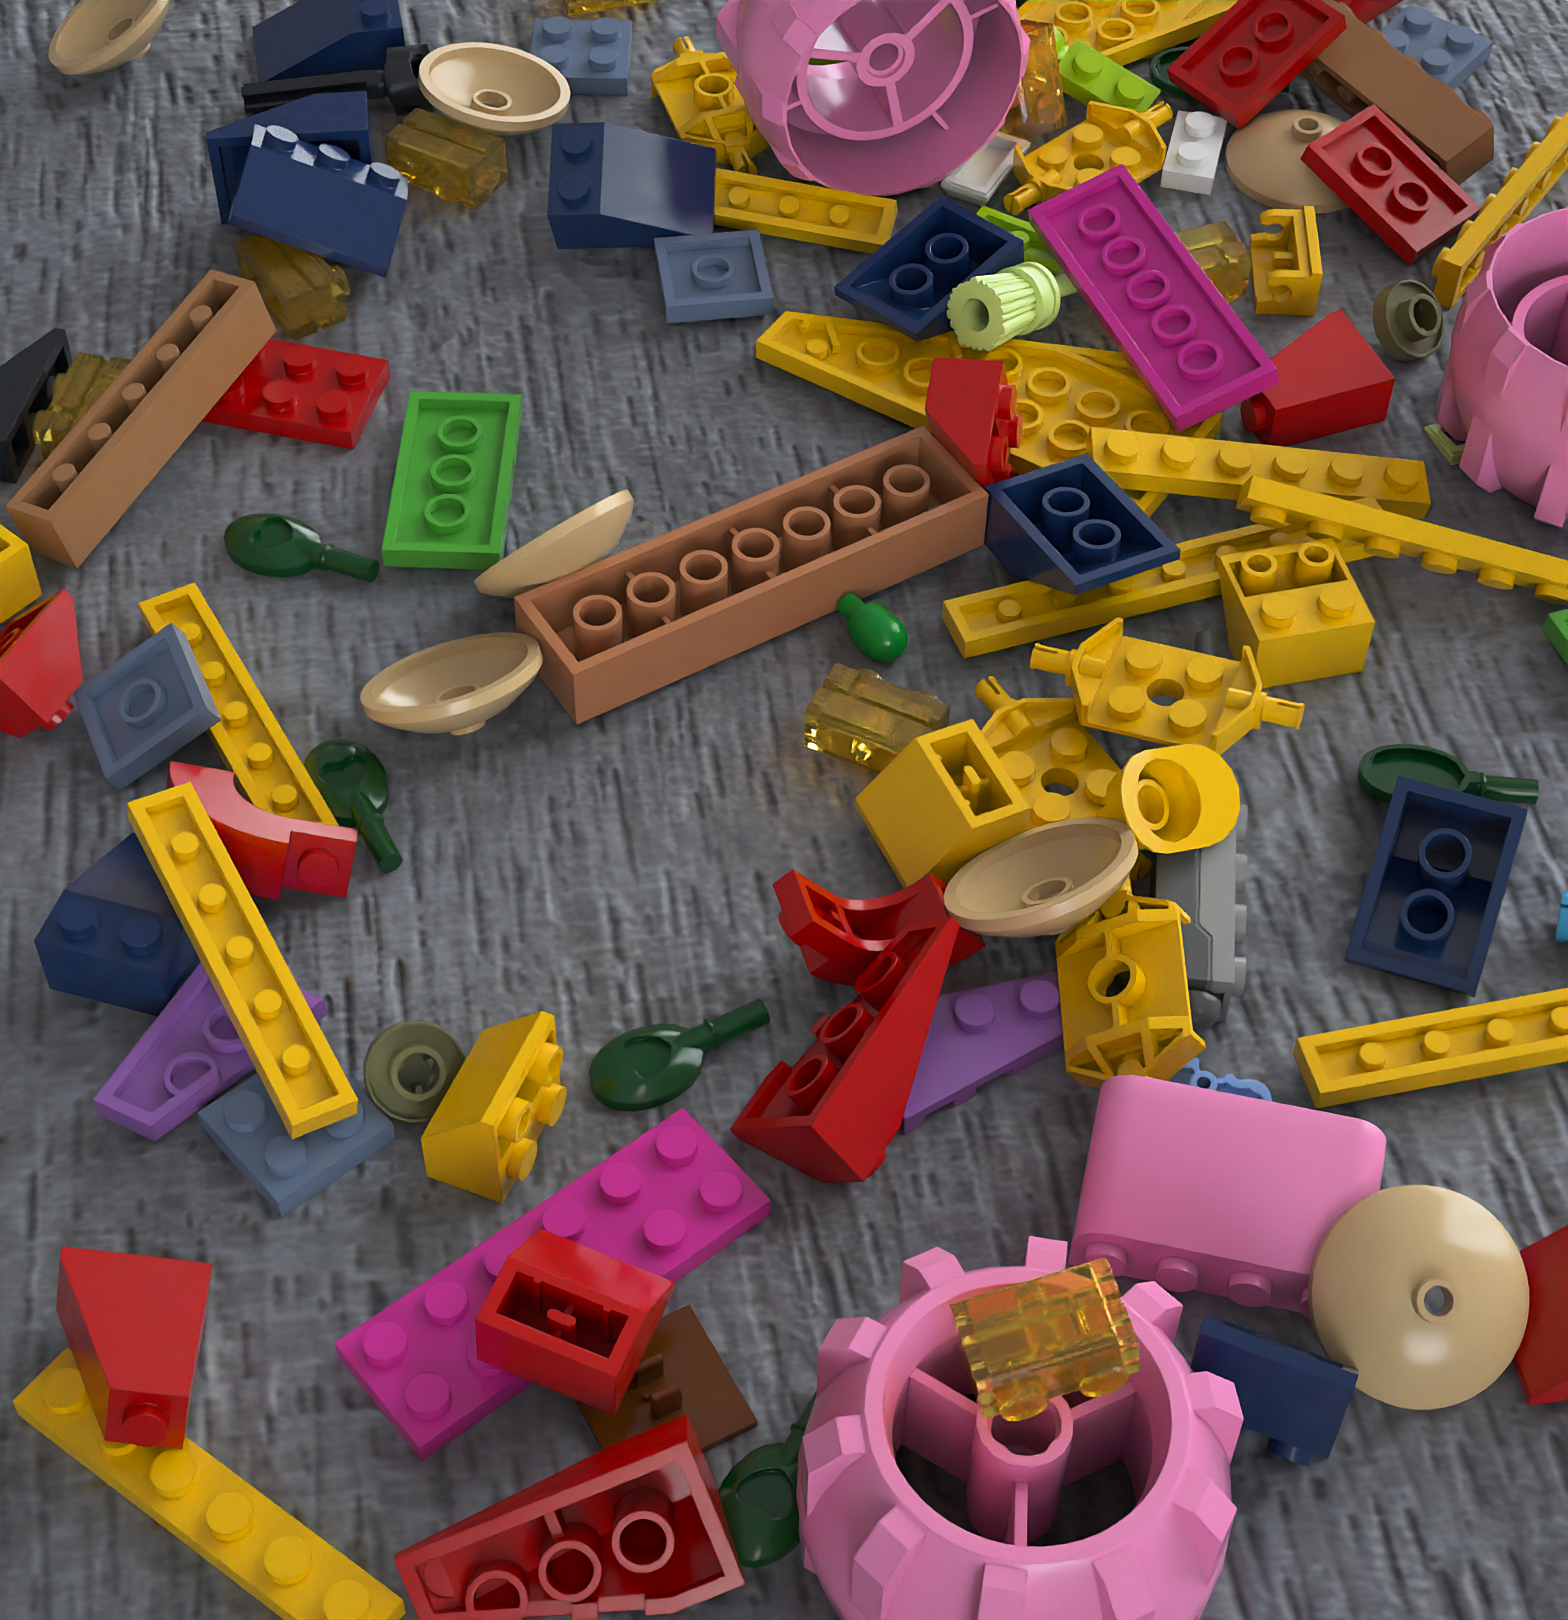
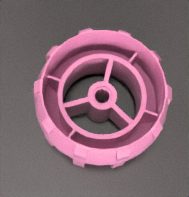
(904, 108)
(1510, 369)
(906, 1384)

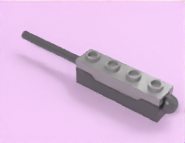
(1205, 888)

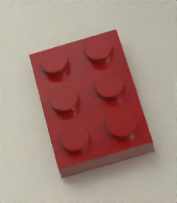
(1254, 54)
(1390, 183)
(304, 394)

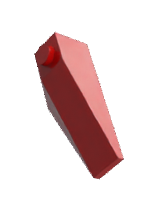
(853, 1084)
(598, 1537)

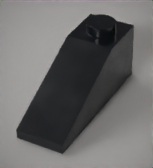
(24, 391)

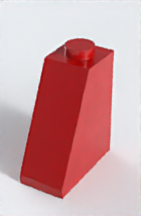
(1324, 387)
(135, 1339)

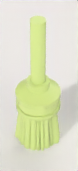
(1006, 304)

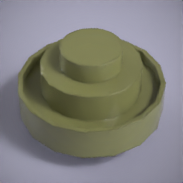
(1408, 321)
(411, 1069)

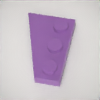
(981, 1036)
(180, 1062)

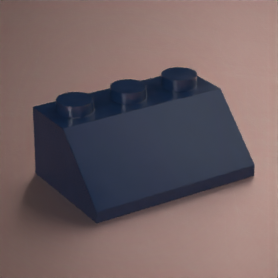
(319, 199)

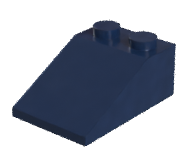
(326, 38)
(317, 119)
(627, 187)
(916, 269)
(1072, 528)
(1436, 886)
(117, 935)
(1280, 1387)

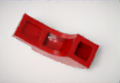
(267, 847)
(847, 935)

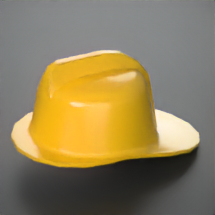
(1174, 798)

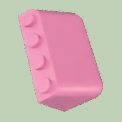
(1218, 1189)

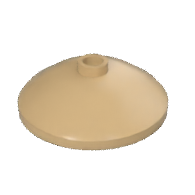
(105, 34)
(493, 88)
(1267, 162)
(561, 550)
(453, 683)
(1042, 878)
(1372, 1289)

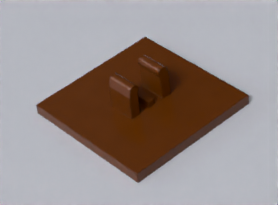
(677, 1379)

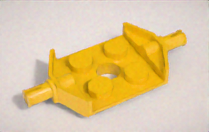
(704, 117)
(1092, 147)
(1119, 675)
(1047, 745)
(1150, 1021)

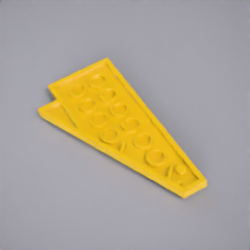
(1057, 386)

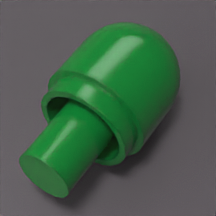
(874, 629)

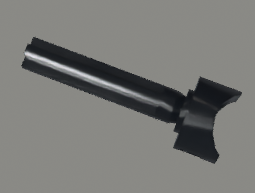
(396, 81)

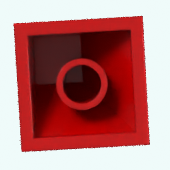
(39, 666)

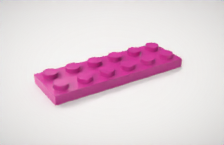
(1152, 298)
(652, 1204)

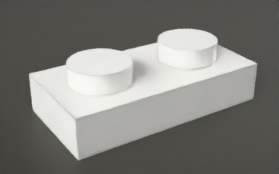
(1194, 152)

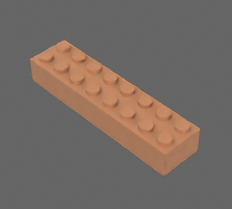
(751, 572)

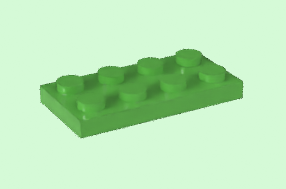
(453, 480)

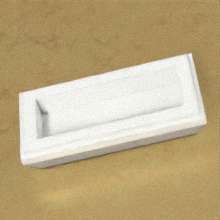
(985, 170)

